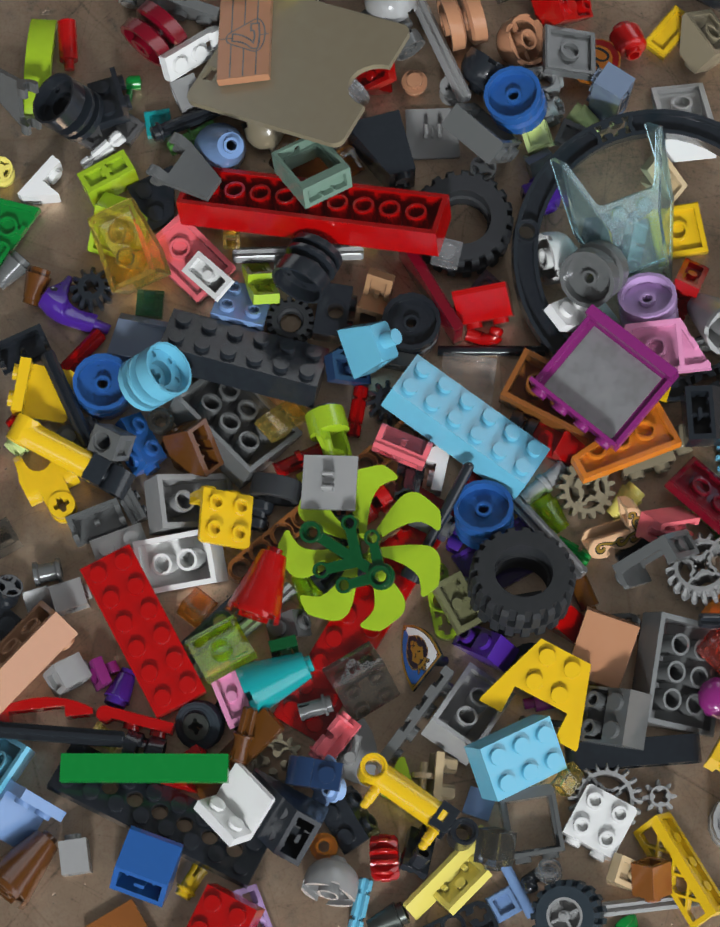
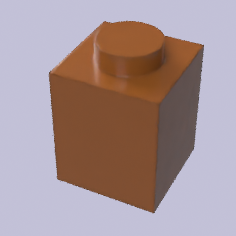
(651, 878)

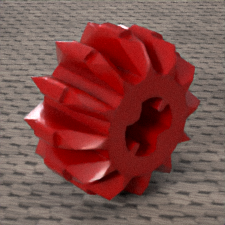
(384, 857)

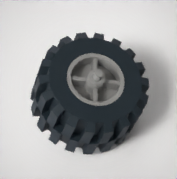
(568, 905)

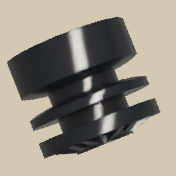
(68, 107)
(307, 267)

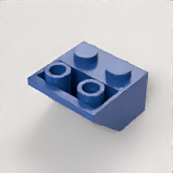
(146, 866)

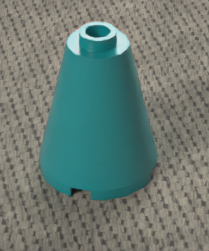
(274, 678)

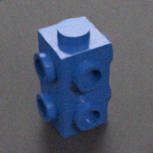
(146, 451)

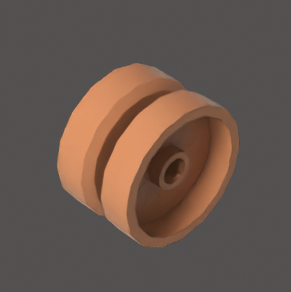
(461, 21)

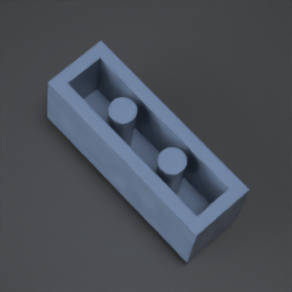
(609, 91)

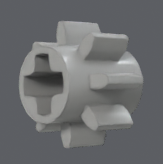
(555, 110)
(650, 797)

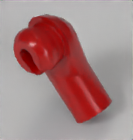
(484, 339)

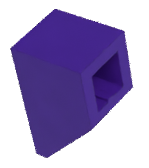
(487, 647)

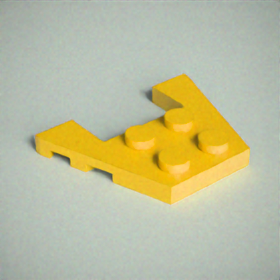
(551, 677)

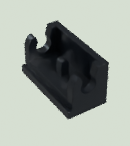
(27, 343)

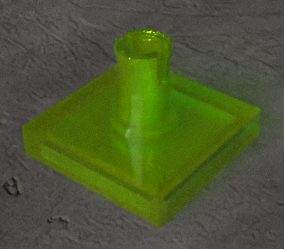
(221, 649)

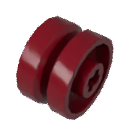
(152, 31)

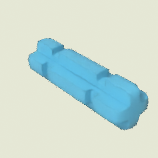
(360, 906)

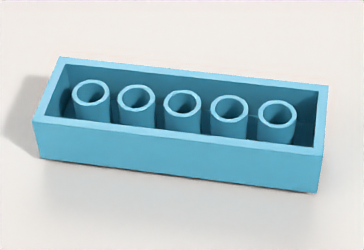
(465, 426)

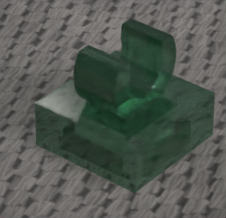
(150, 304)

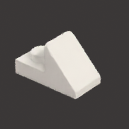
(38, 189)
(208, 276)
(437, 460)

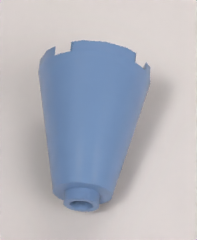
(221, 145)

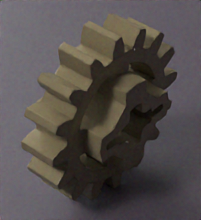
(579, 499)

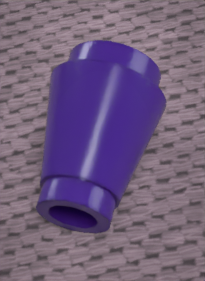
(120, 690)

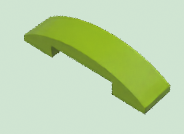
(39, 56)

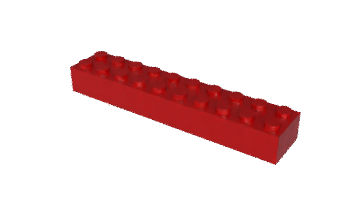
(356, 217)

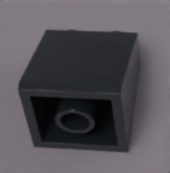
(385, 149)

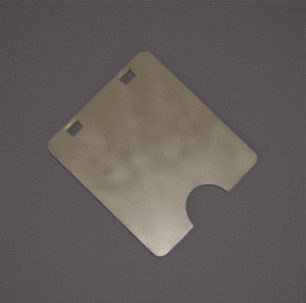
(312, 65)

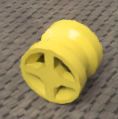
(9, 177)

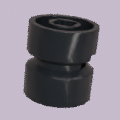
(135, 740)

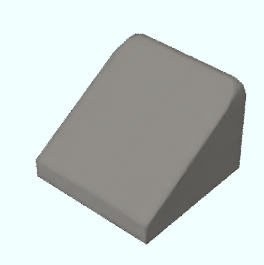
(34, 596)

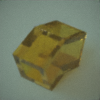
(231, 244)
(568, 780)

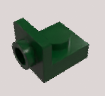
(283, 646)

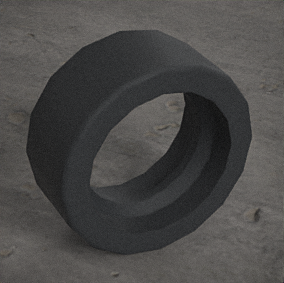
(276, 489)

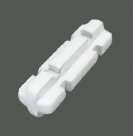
(104, 149)

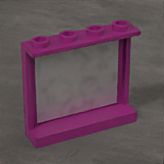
(604, 379)

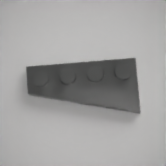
(193, 10)

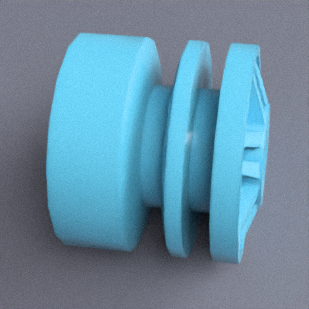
(154, 376)

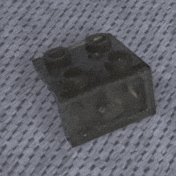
(361, 681)

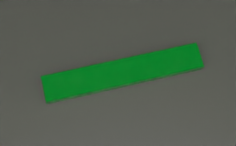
(144, 768)

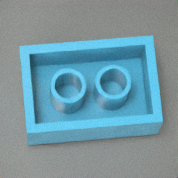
(515, 757)

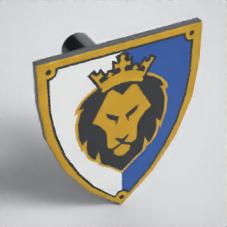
(419, 654)

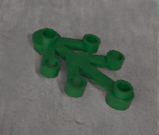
(351, 556)

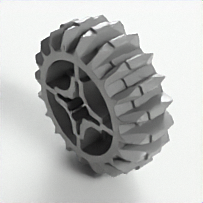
(694, 587)
(625, 786)

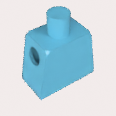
(369, 346)

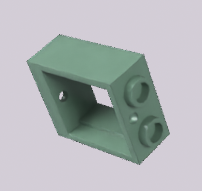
(320, 186)

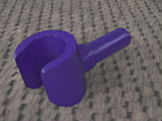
(453, 544)

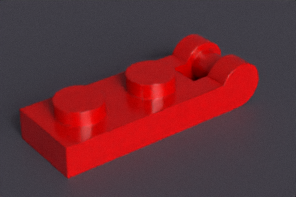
(134, 721)

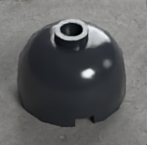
(478, 69)

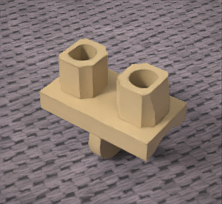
(433, 775)

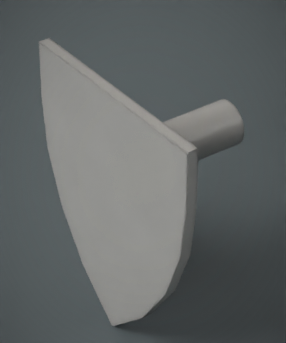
(355, 750)

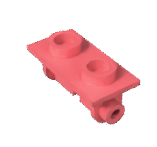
(336, 738)

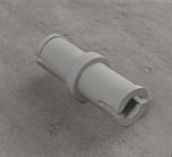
(543, 483)

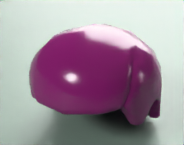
(710, 697)

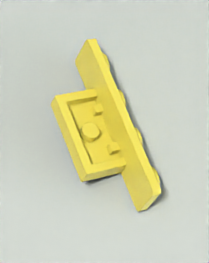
(449, 884)

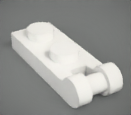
(189, 54)

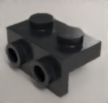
(350, 822)

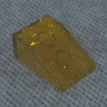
(127, 248)

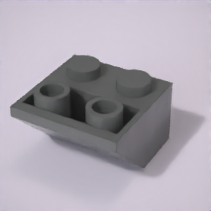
(615, 717)

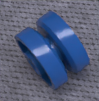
(515, 100)
(88, 377)
(482, 511)

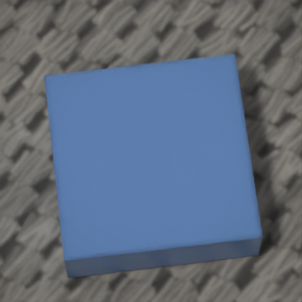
(476, 806)
(503, 904)

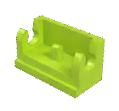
(109, 176)

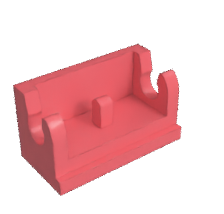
(402, 447)
(664, 521)

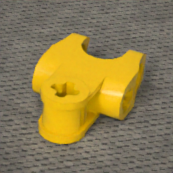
(48, 486)

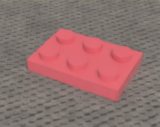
(179, 246)

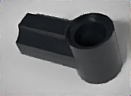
(408, 480)

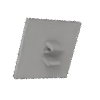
(428, 137)
(329, 482)

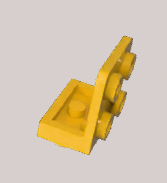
(35, 393)
(223, 516)

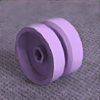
(647, 298)

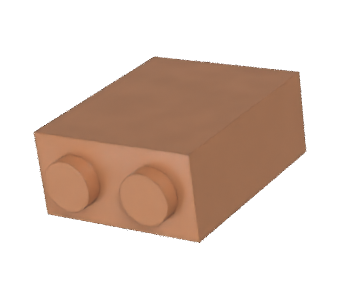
(606, 645)

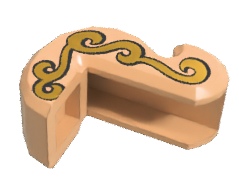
(613, 534)

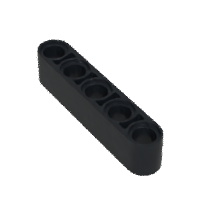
(657, 751)

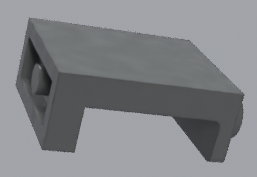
(674, 546)

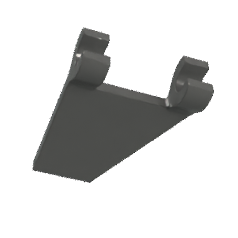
(12, 93)
(189, 174)

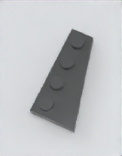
(425, 709)

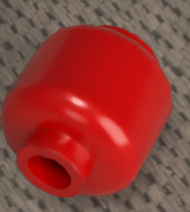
(628, 40)

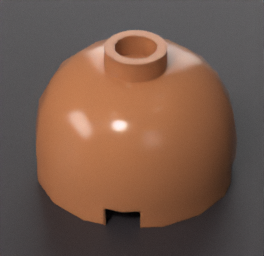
(520, 41)

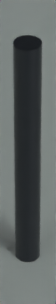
(490, 350)

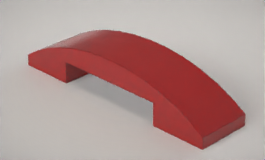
(72, 708)

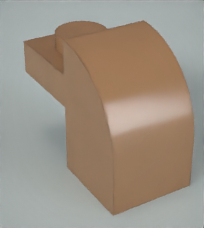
(375, 296)

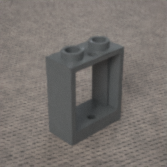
(480, 134)
(532, 793)

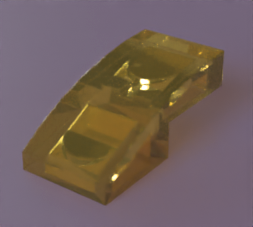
(281, 420)

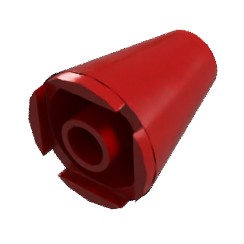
(261, 588)

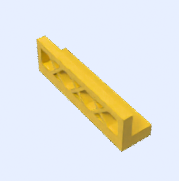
(688, 864)

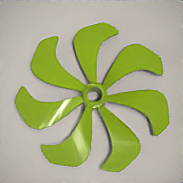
(419, 558)

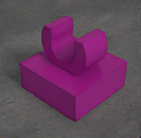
(102, 672)

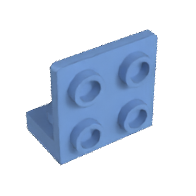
(238, 308)
(23, 813)

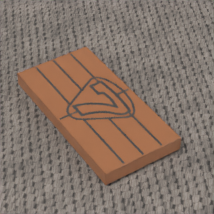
(244, 41)

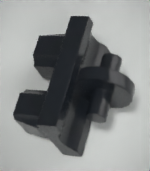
(413, 858)

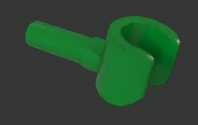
(133, 83)

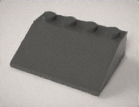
(231, 421)
(673, 673)

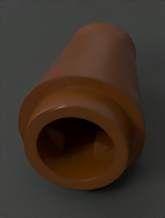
(36, 283)

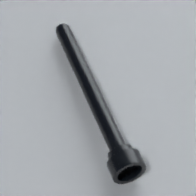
(445, 510)

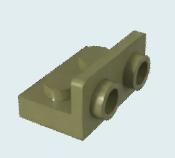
(455, 603)

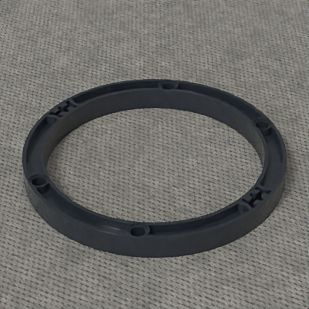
(524, 252)

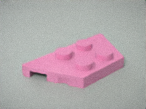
(671, 342)

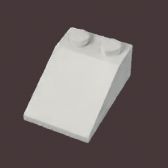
(686, 98)
(180, 561)

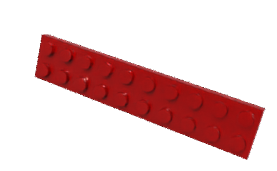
(345, 636)

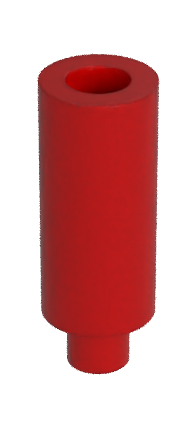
(67, 43)

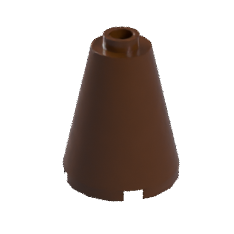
(25, 866)

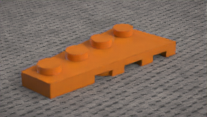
(650, 439)

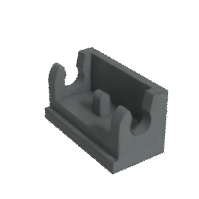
(96, 521)

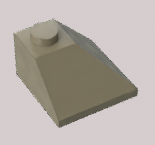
(700, 40)

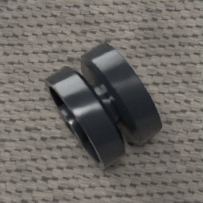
(415, 310)

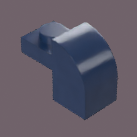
(314, 773)

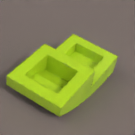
(260, 283)

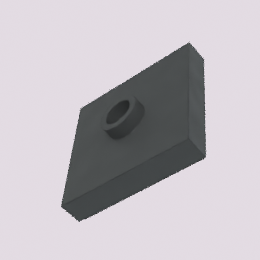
(569, 52)

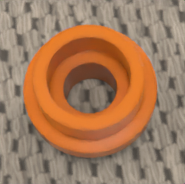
(323, 837)

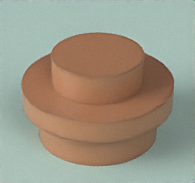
(414, 82)

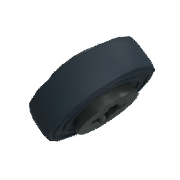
(206, 717)

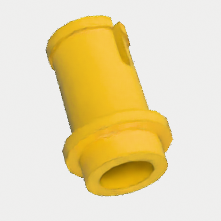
(191, 882)

